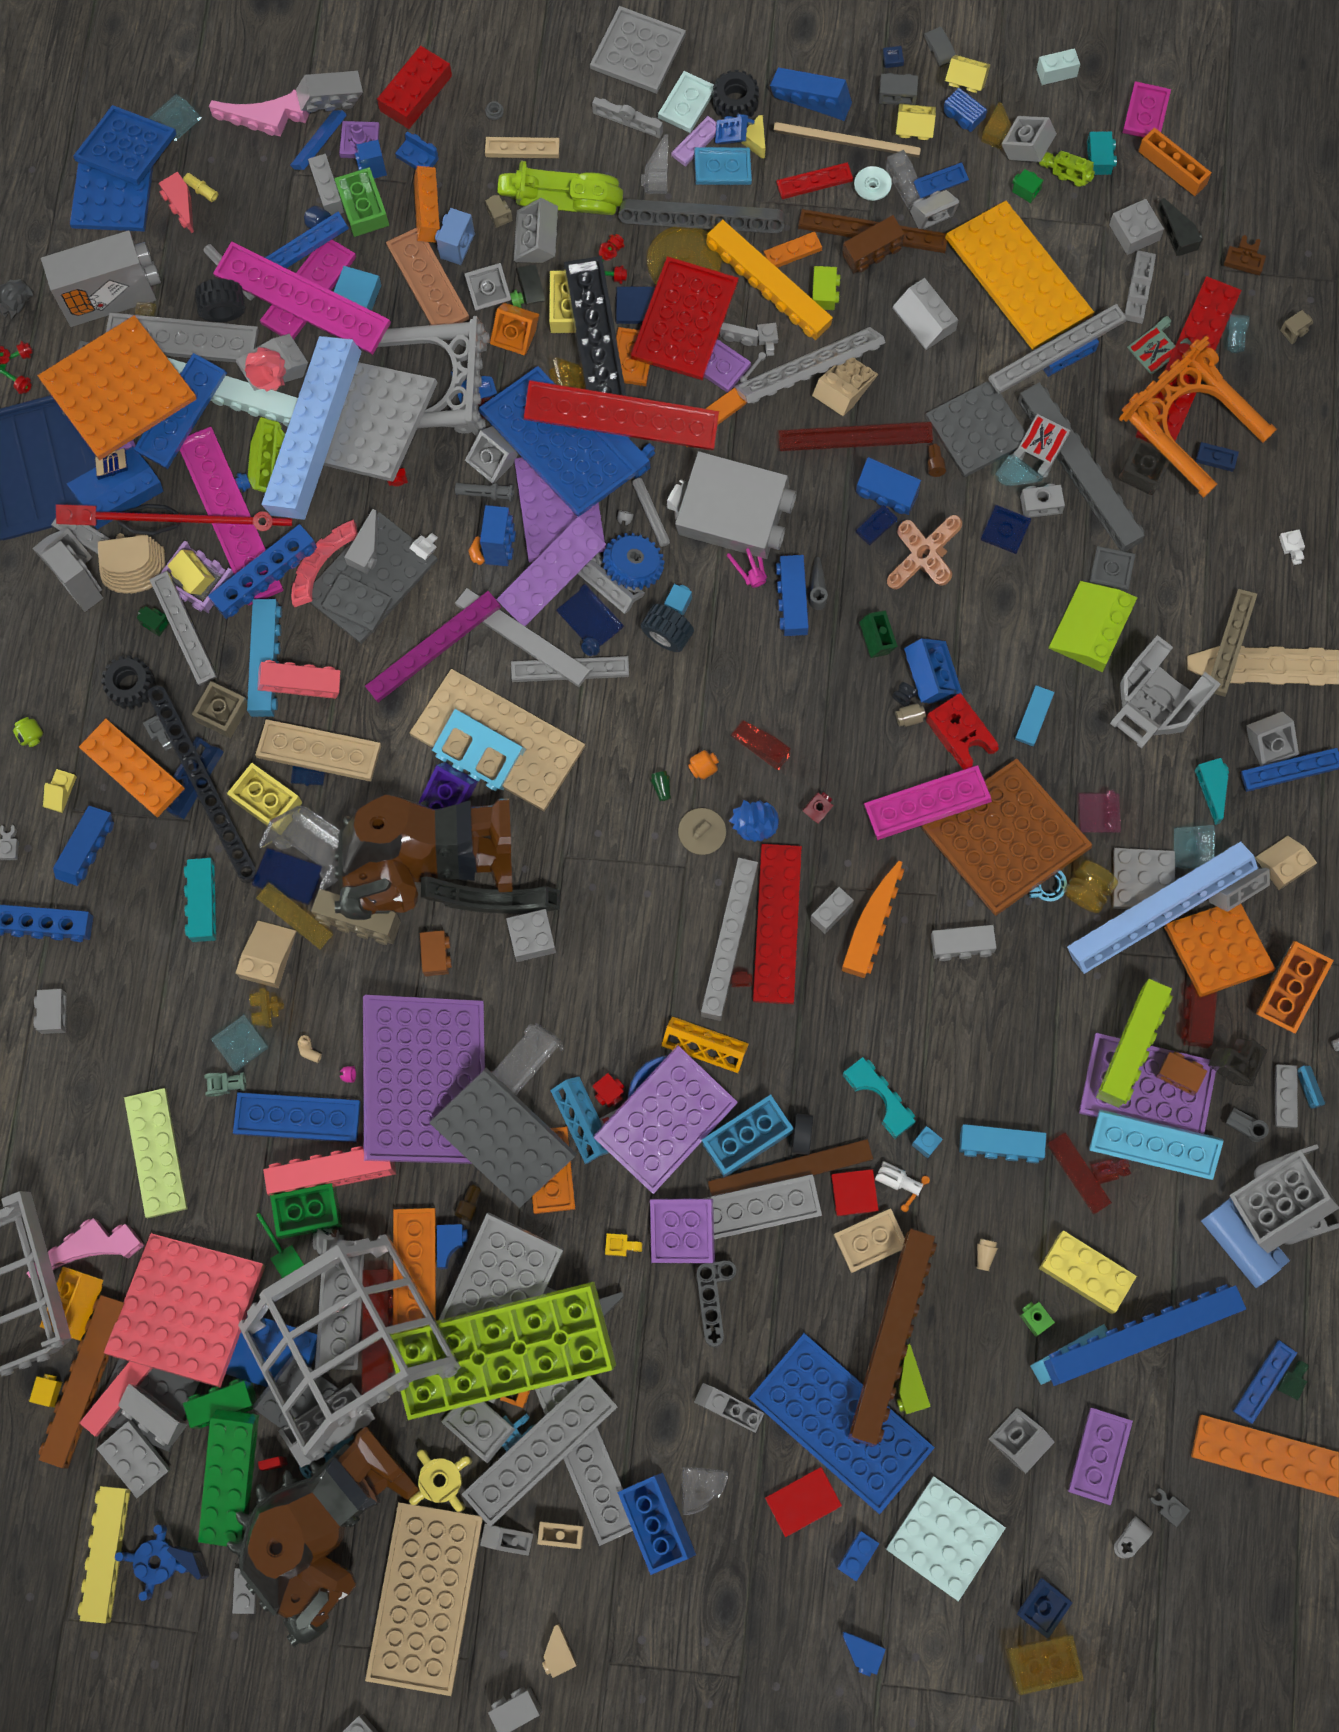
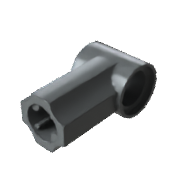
(1245, 1124)

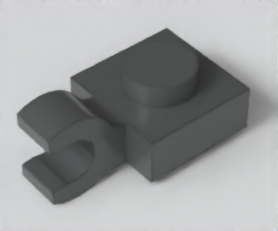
(156, 732)

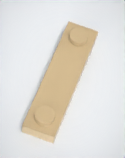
(522, 147)

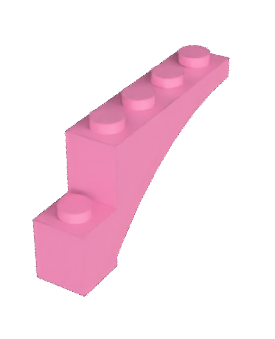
(264, 116)
(94, 1241)

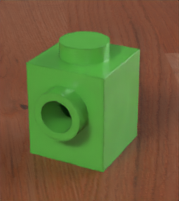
(1044, 1319)

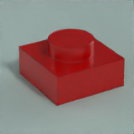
(400, 479)

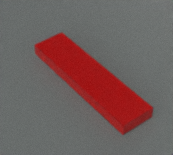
(814, 180)

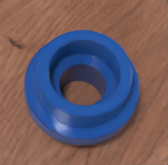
(242, 482)

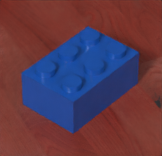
(497, 536)

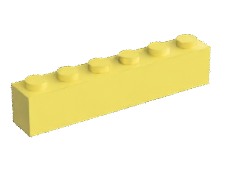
(101, 1565)

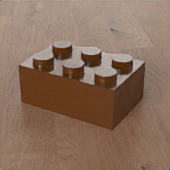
(873, 244)

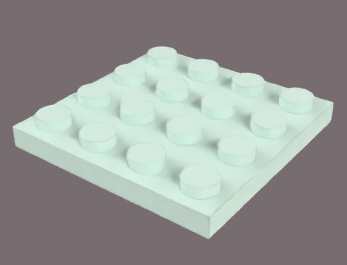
(945, 1538)

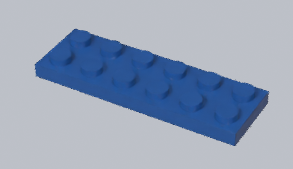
(167, 437)
(297, 1117)

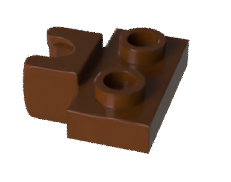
(1245, 257)

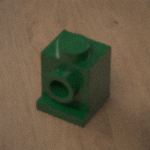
(153, 620)

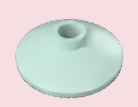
(872, 177)

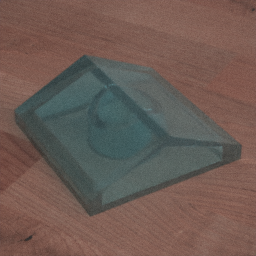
(176, 114)
(1194, 846)

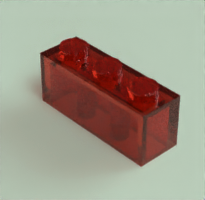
(1199, 1018)

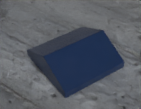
(191, 1560)
(1044, 1608)

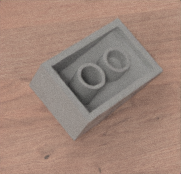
(285, 345)

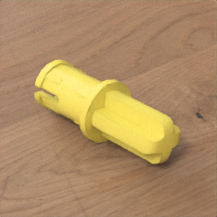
(200, 187)

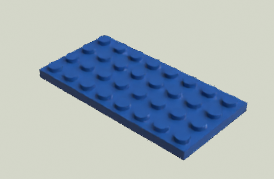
(572, 461)
(816, 1406)

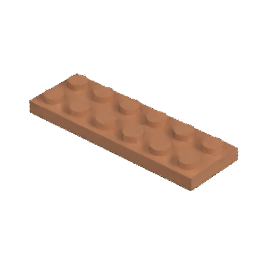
(427, 279)

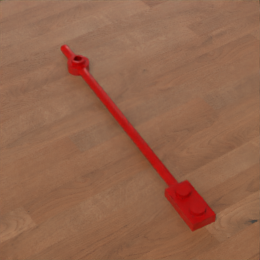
(88, 516)

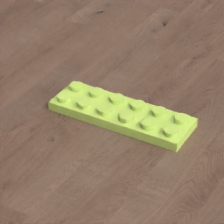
(155, 1153)

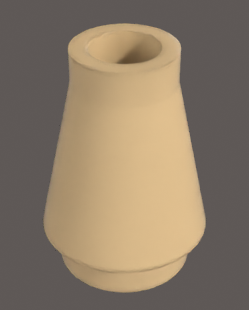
(985, 1254)

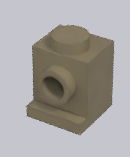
(498, 211)
(1296, 326)

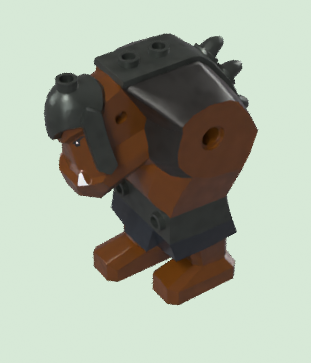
(400, 841)
(303, 1524)

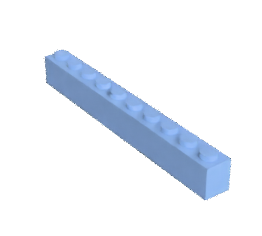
(1162, 907)

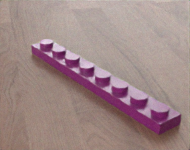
(433, 646)

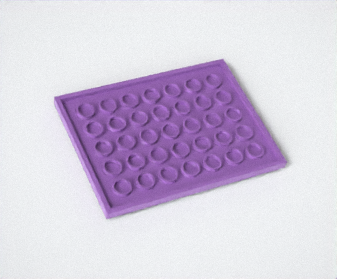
(413, 1066)

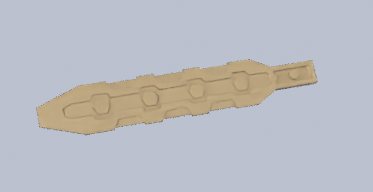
(1274, 665)

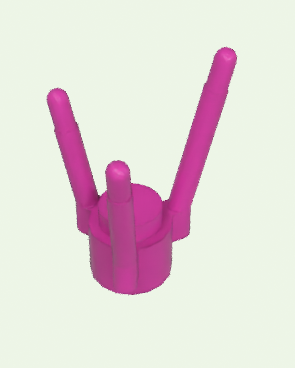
(756, 577)

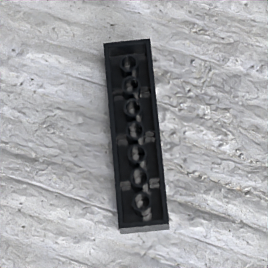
(594, 325)

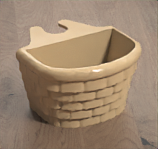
(130, 563)

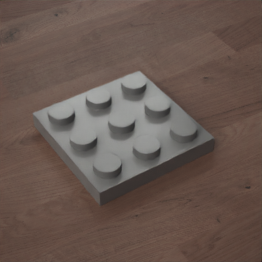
(1140, 874)

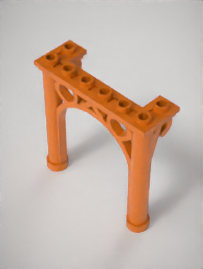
(1144, 415)

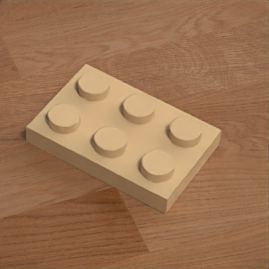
(870, 1240)

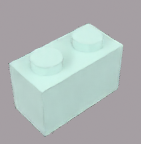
(1058, 66)

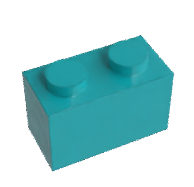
(1100, 151)

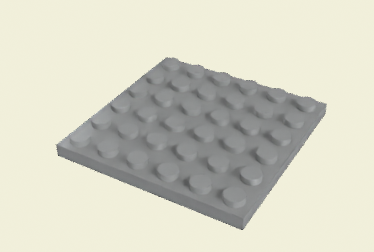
(378, 421)

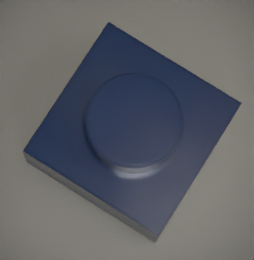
(893, 57)

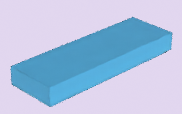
(1034, 715)

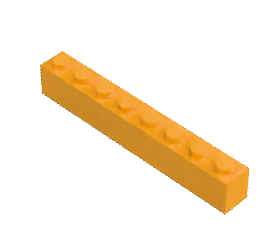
(769, 280)

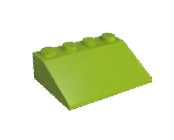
(1092, 624)

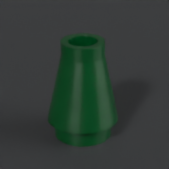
(661, 784)

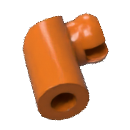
(475, 553)

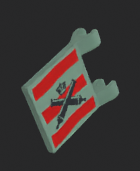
(1154, 347)

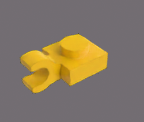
(618, 1245)

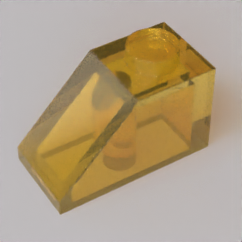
(997, 127)

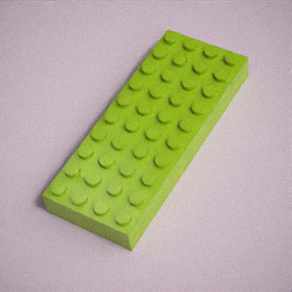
(508, 1350)

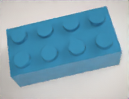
(747, 1136)

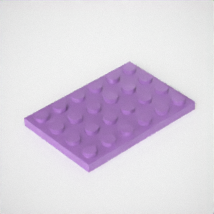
(545, 512)
(1152, 1097)
(665, 1119)

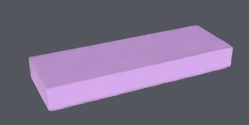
(697, 138)

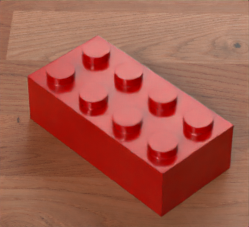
(414, 87)

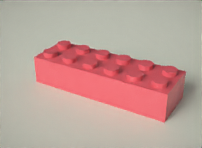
(336, 1169)

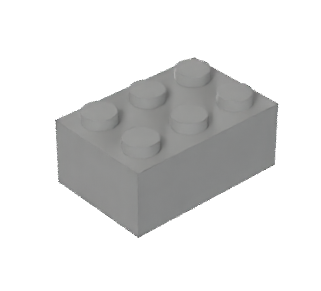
(329, 91)

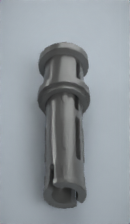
(494, 491)

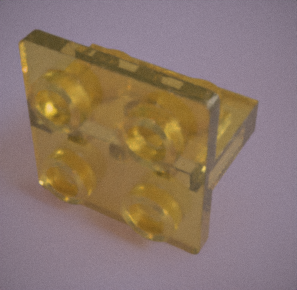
(566, 374)

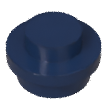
(590, 646)

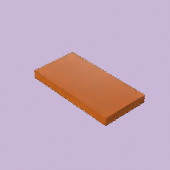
(558, 1191)

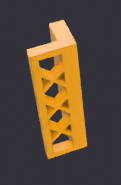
(706, 1040)

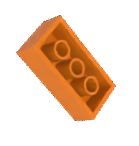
(1294, 987)

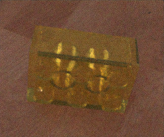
(1044, 1664)

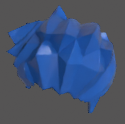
(755, 820)

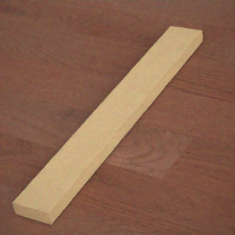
(846, 139)

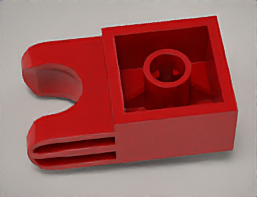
(961, 736)

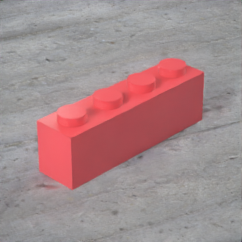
(298, 679)

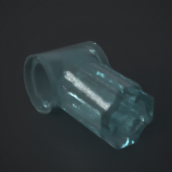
(1237, 327)

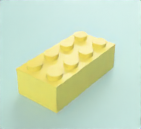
(1087, 1272)

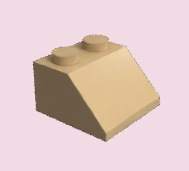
(1286, 861)

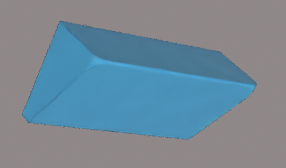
(1310, 1087)

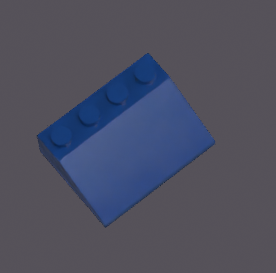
(118, 492)
(244, 1365)

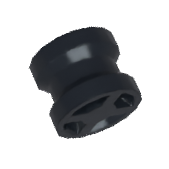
(904, 694)

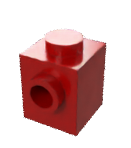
(609, 1091)

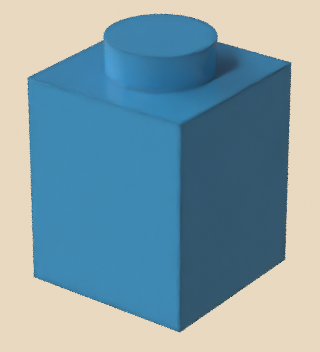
(679, 598)
(927, 1142)

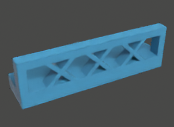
(584, 1116)

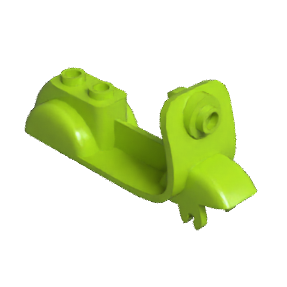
(569, 191)

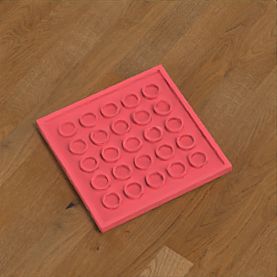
(185, 1309)

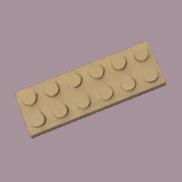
(318, 750)

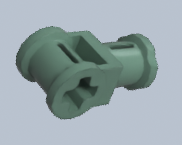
(222, 1083)

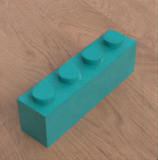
(201, 900)

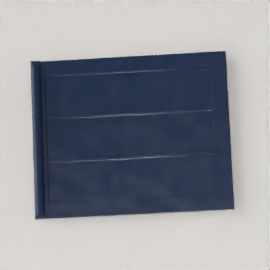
(37, 461)

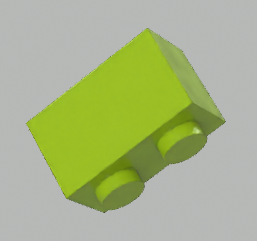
(824, 287)

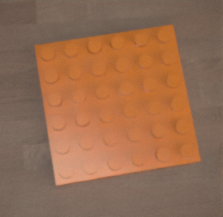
(117, 387)

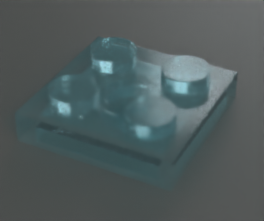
(239, 1043)

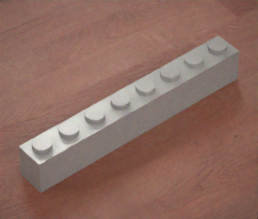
(729, 939)

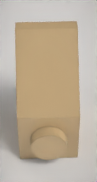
(558, 1654)

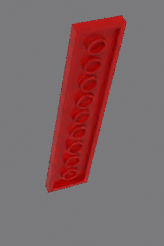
(1207, 319)
(621, 415)

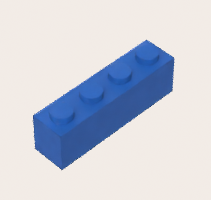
(793, 595)
(83, 846)

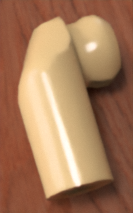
(306, 1050)

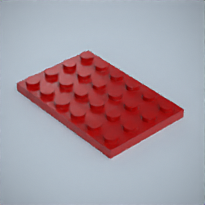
(684, 318)

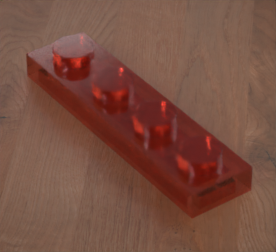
(1079, 1173)

